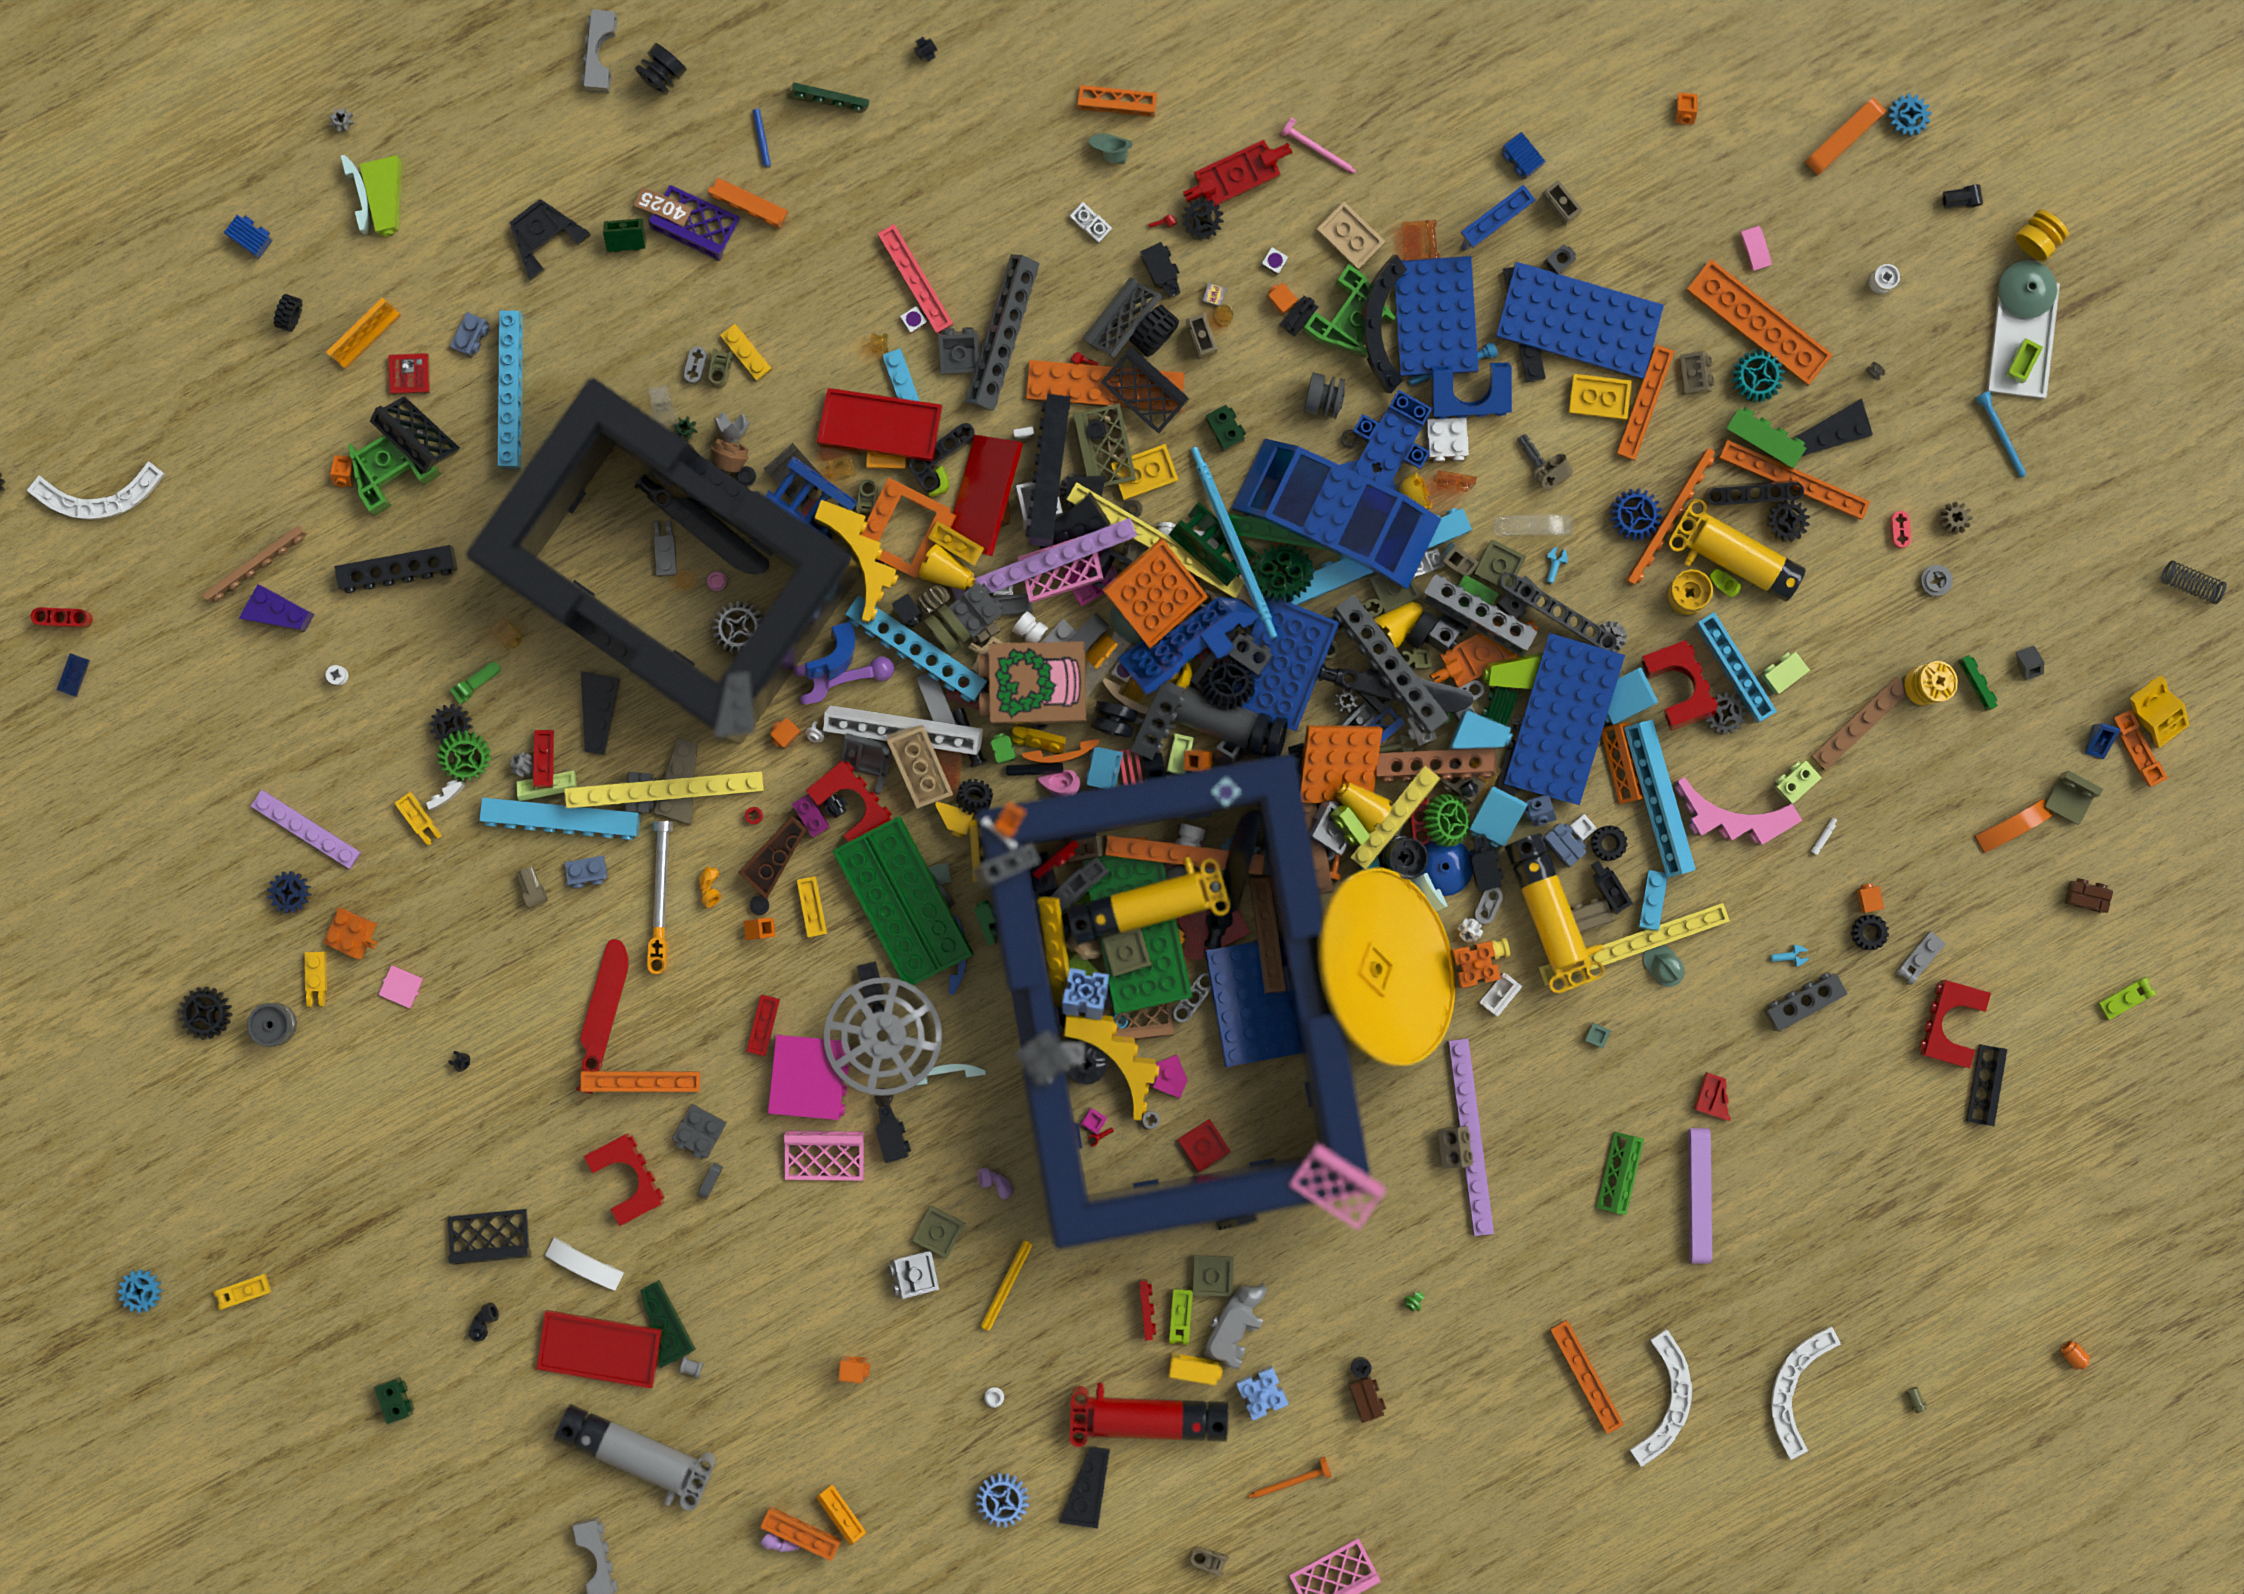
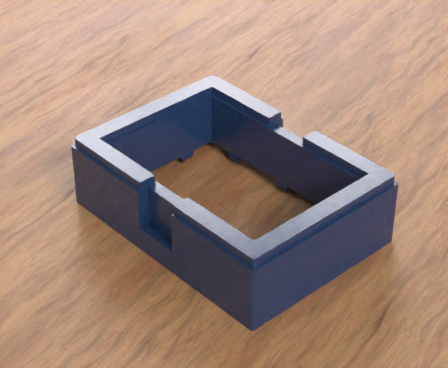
(1329, 1087)

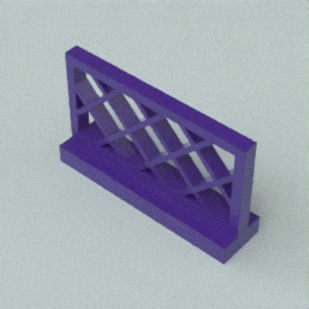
(690, 238)

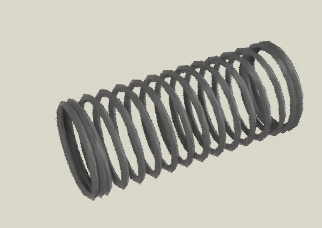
(2215, 593)

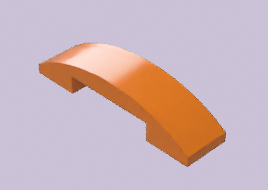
(1086, 747)
(2138, 749)
(2013, 826)

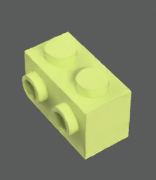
(1785, 673)
(1797, 782)

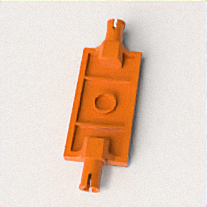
(1471, 657)

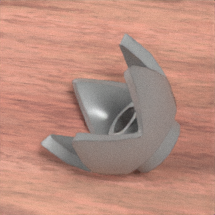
(731, 431)

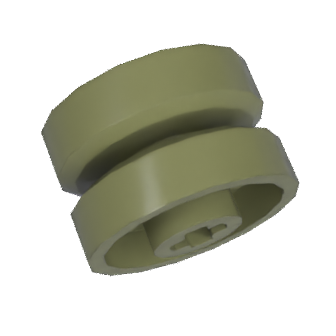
(945, 630)

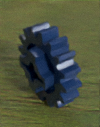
(290, 884)

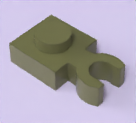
(1417, 658)

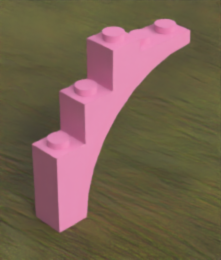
(1708, 816)

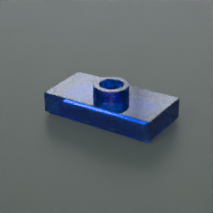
(73, 674)

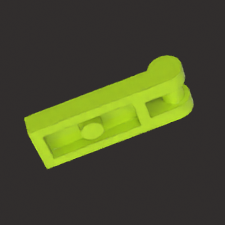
(2126, 998)
(1180, 1315)

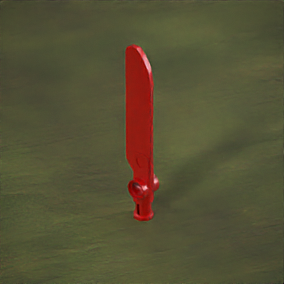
(604, 1004)

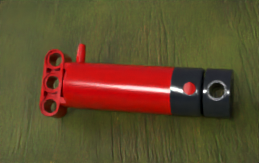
(1146, 1418)

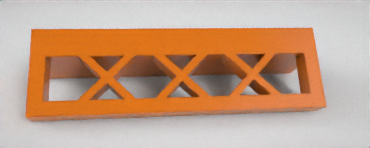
(1117, 105)
(748, 203)
(1631, 778)
(800, 1533)

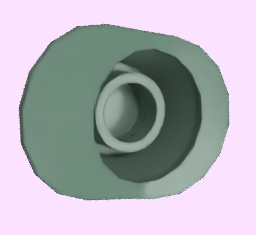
(1112, 147)
(1664, 965)

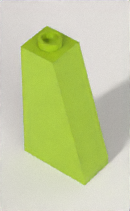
(383, 192)
(1513, 672)

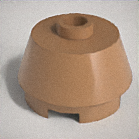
(729, 456)

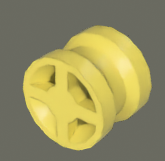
(1501, 948)

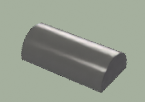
(1230, 725)

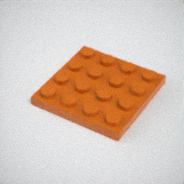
(1155, 593)
(1337, 757)

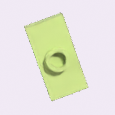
(1177, 754)

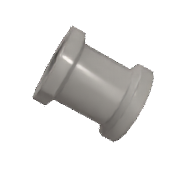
(691, 1367)

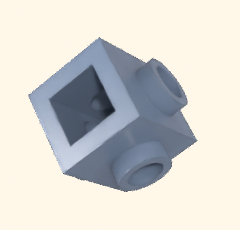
(1540, 810)

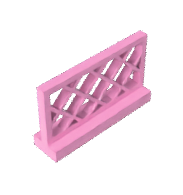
(1062, 588)
(821, 1139)
(1343, 1169)
(1356, 1587)

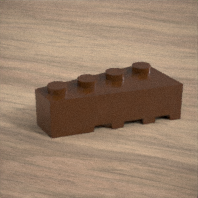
(770, 860)

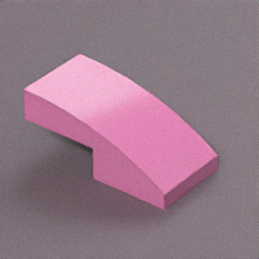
(1756, 247)

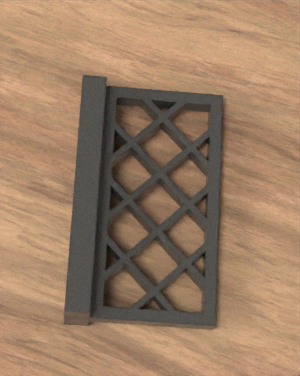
(1112, 317)

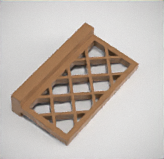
(1147, 1031)

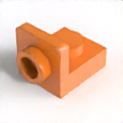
(1686, 108)
(342, 471)

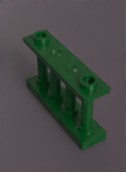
(1203, 551)

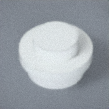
(994, 1397)

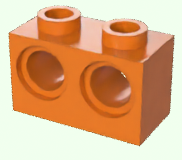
(854, 1369)

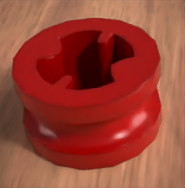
(756, 821)

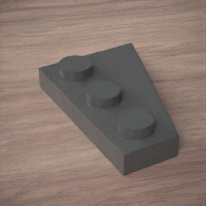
(736, 710)

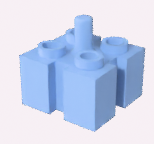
(1085, 994)
(1262, 1392)

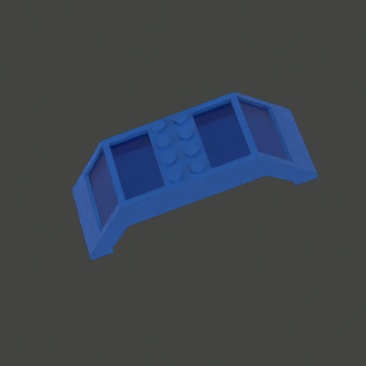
(1338, 510)

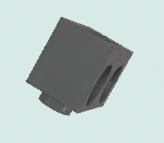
(1247, 657)

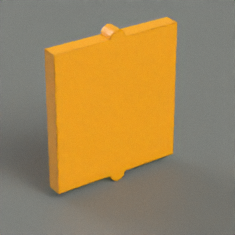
(1101, 650)

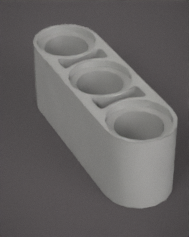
(1191, 1007)

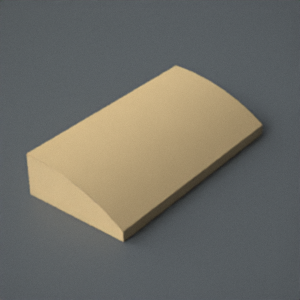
(919, 765)

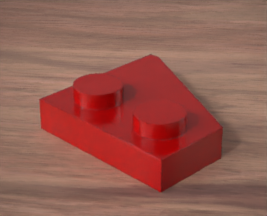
(1713, 1097)

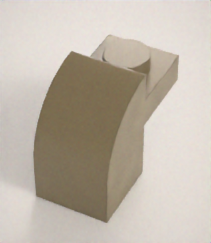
(1458, 559)

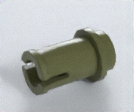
(1916, 1400)

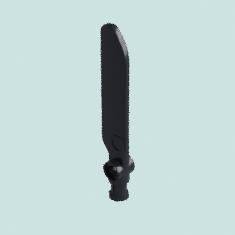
(707, 529)
(1448, 697)
(1235, 875)

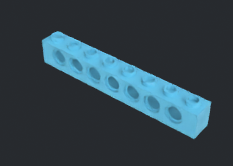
(510, 390)
(976, 683)

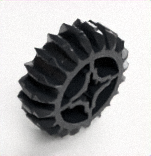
(1223, 689)
(210, 1015)

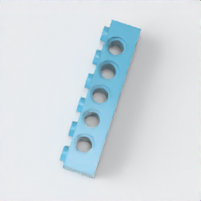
(1735, 667)

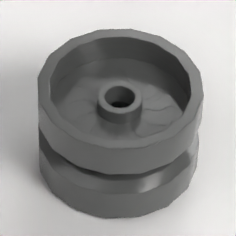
(266, 1034)

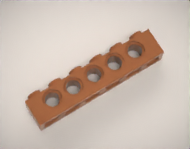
(1486, 756)

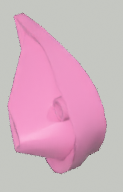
(1060, 783)

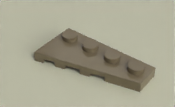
(681, 766)

